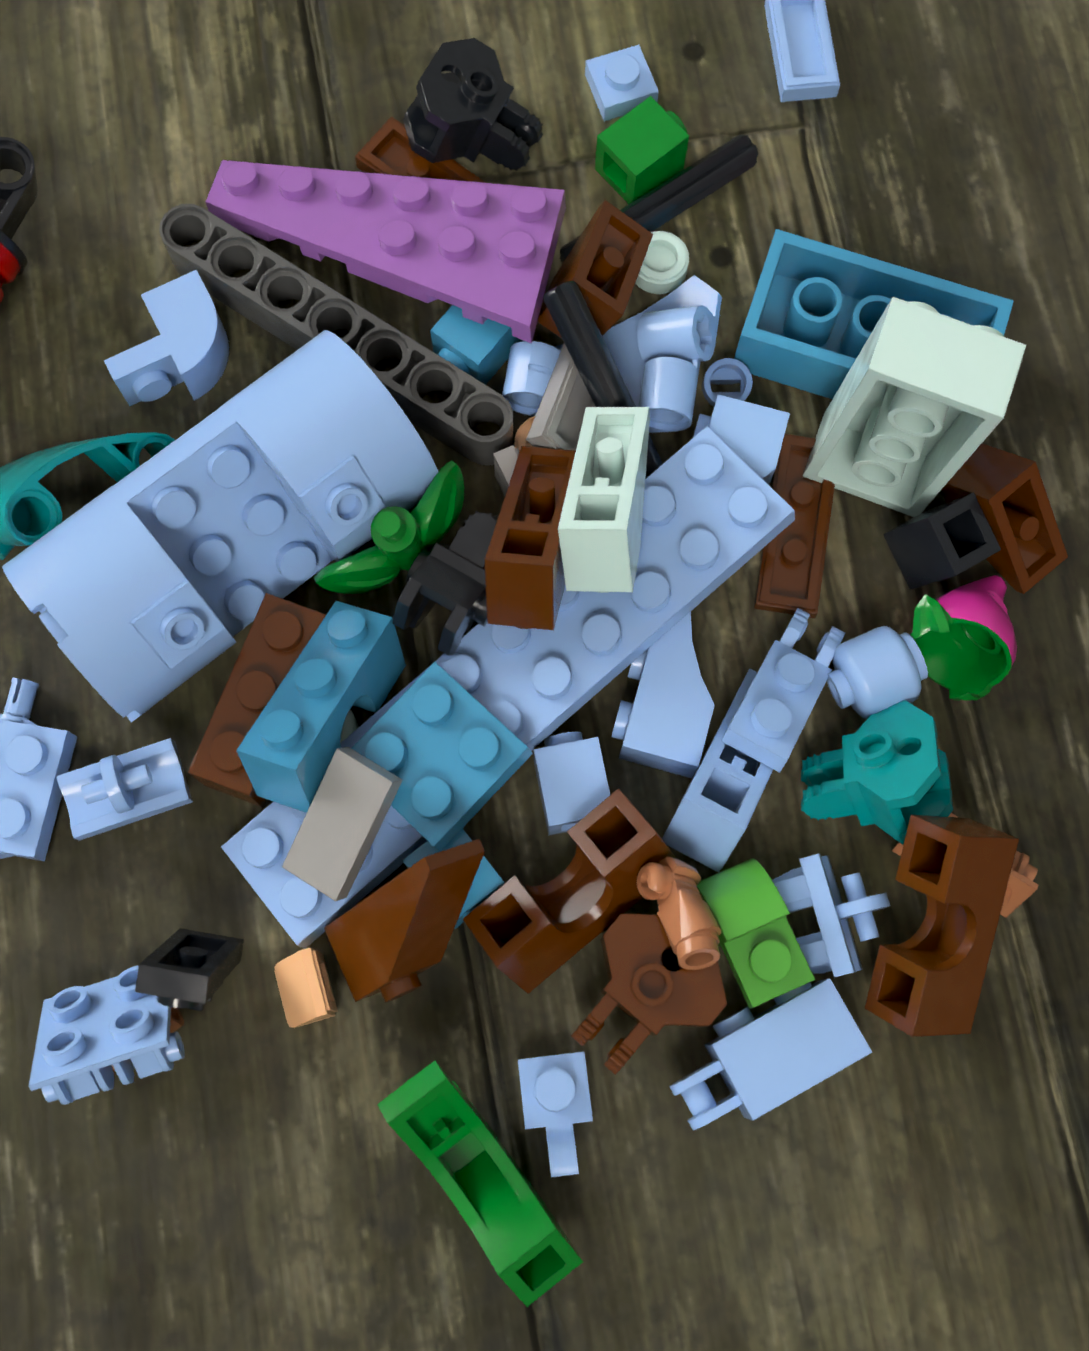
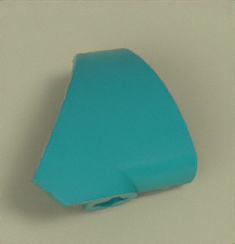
(32, 511)

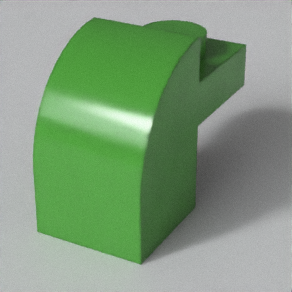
(755, 932)

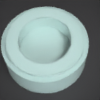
(664, 264)

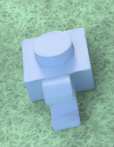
(556, 1098)

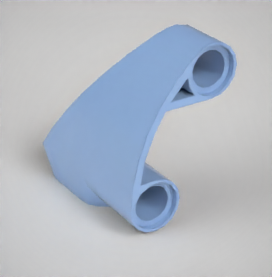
(653, 351)

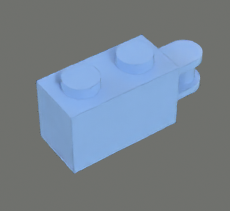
(774, 1053)

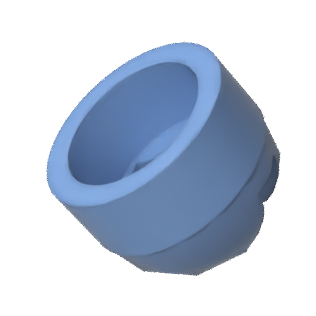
(727, 372)

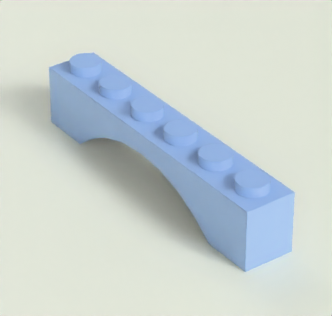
(672, 703)

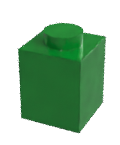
(641, 150)

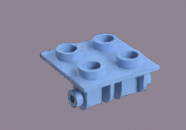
(101, 1027)

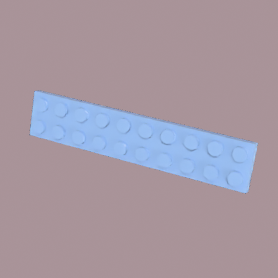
(698, 528)

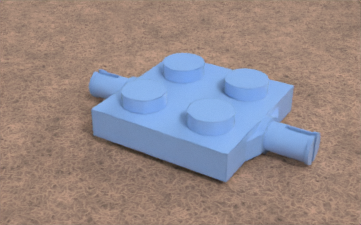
(28, 772)

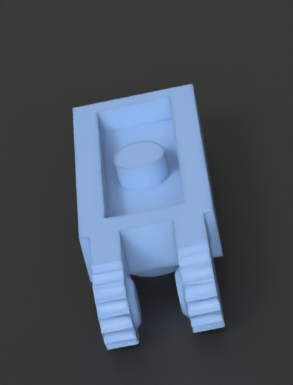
(782, 696)

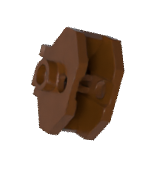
(647, 989)

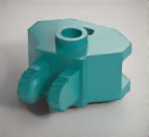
(882, 773)

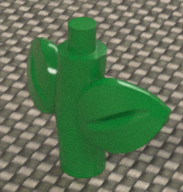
(400, 537)

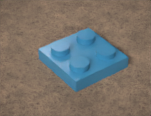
(444, 752)

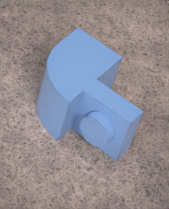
(189, 346)

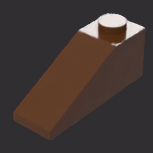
(525, 553)
(404, 924)

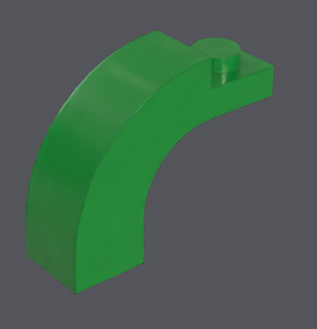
(481, 1182)

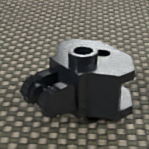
(469, 110)
(452, 578)

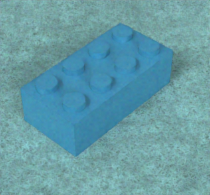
(823, 303)

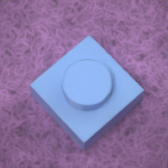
(620, 81)

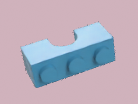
(345, 664)

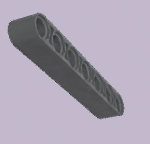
(322, 308)

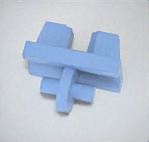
(124, 789)
(816, 887)

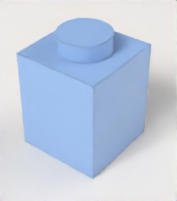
(569, 779)

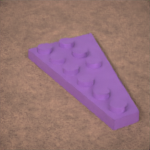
(417, 235)

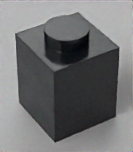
(942, 541)

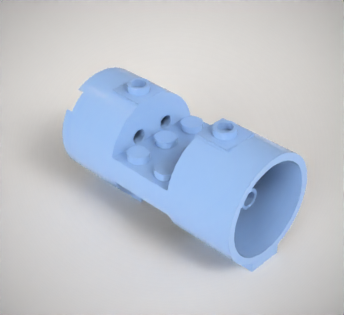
(234, 509)

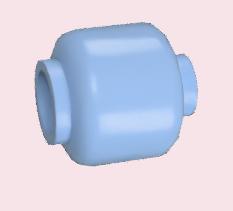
(876, 671)

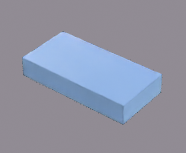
(802, 49)

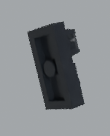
(188, 968)

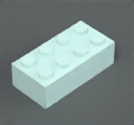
(914, 406)

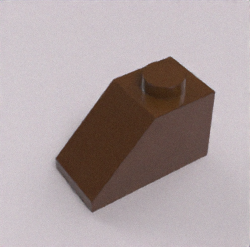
(603, 266)
(1017, 512)

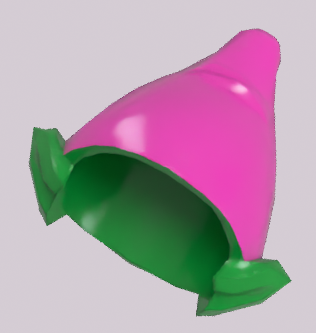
(966, 638)

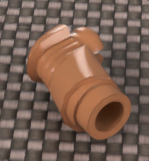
(682, 911)

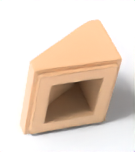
(305, 988)

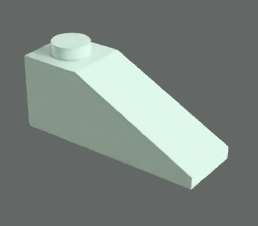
(605, 501)

